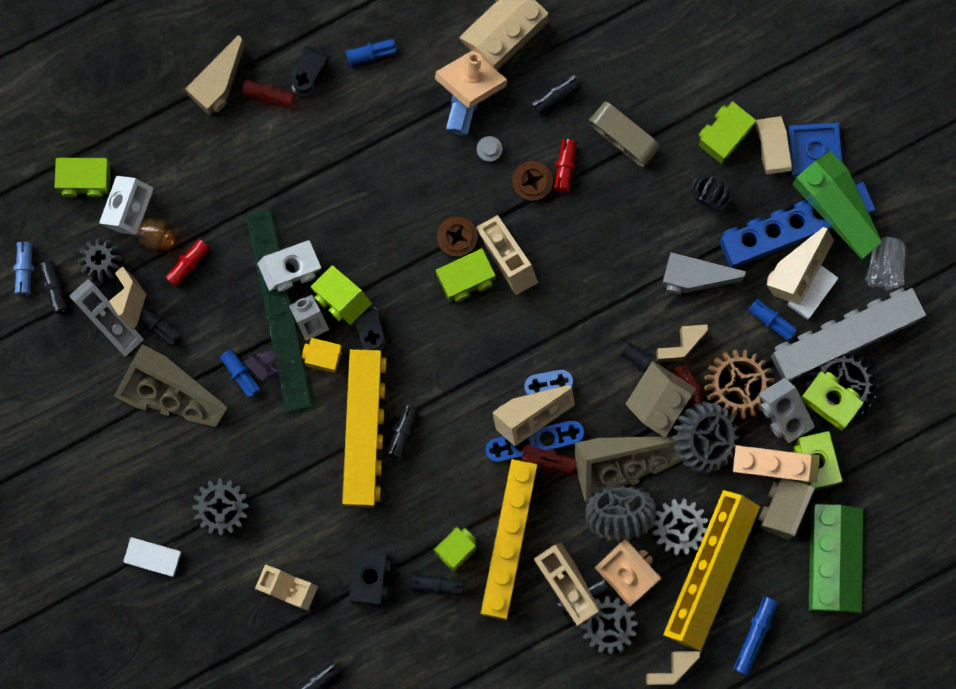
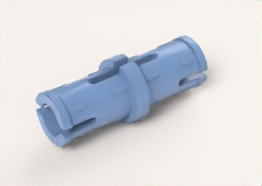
(23, 268)

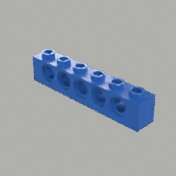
(739, 254)

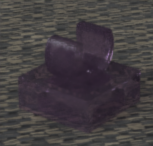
(262, 365)

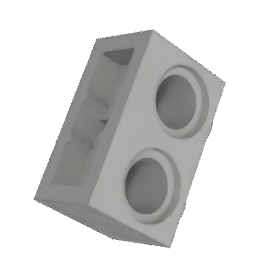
(789, 408)

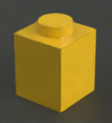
(322, 355)

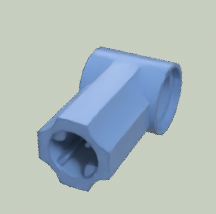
(460, 117)

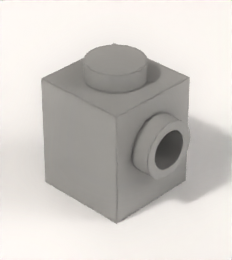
(308, 317)

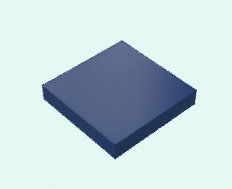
(810, 143)

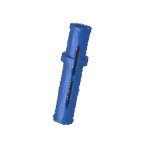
(758, 630)

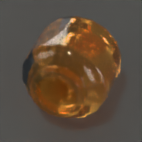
(155, 235)

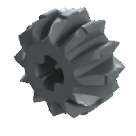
(92, 255)

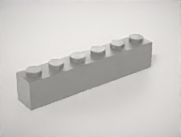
(848, 335)

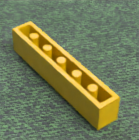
(362, 428)
(508, 539)
(711, 570)

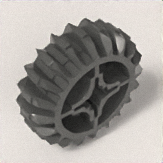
(713, 424)
(620, 513)

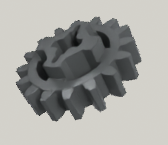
(220, 495)
(616, 616)

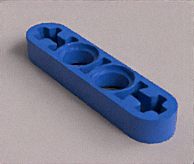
(534, 441)

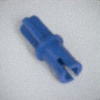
(371, 52)
(772, 319)
(240, 373)

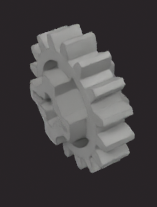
(677, 515)

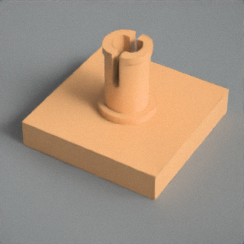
(470, 79)
(628, 572)

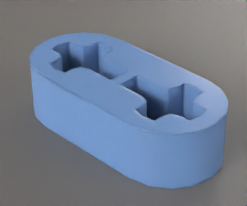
(547, 377)

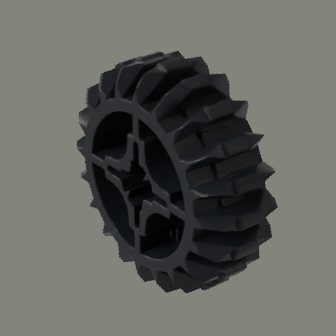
(843, 362)

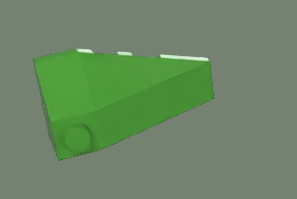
(836, 198)

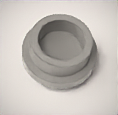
(489, 149)

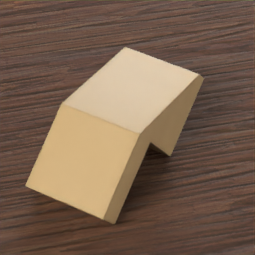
(774, 145)
(130, 300)
(689, 338)
(286, 587)
(680, 664)

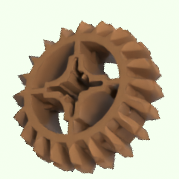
(734, 372)

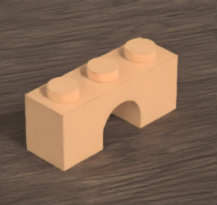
(776, 463)

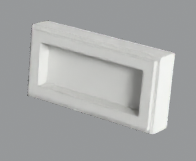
(817, 291)
(152, 557)

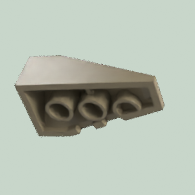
(162, 385)
(621, 461)

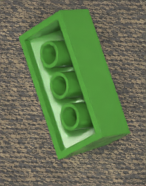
(835, 558)

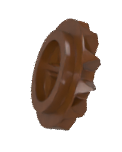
(535, 170)
(453, 225)

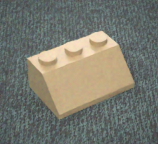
(504, 29)

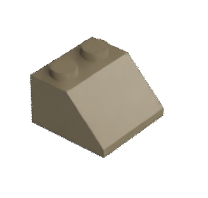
(659, 398)
(786, 507)

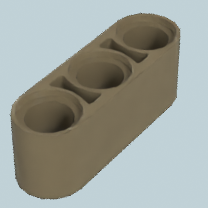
(624, 134)

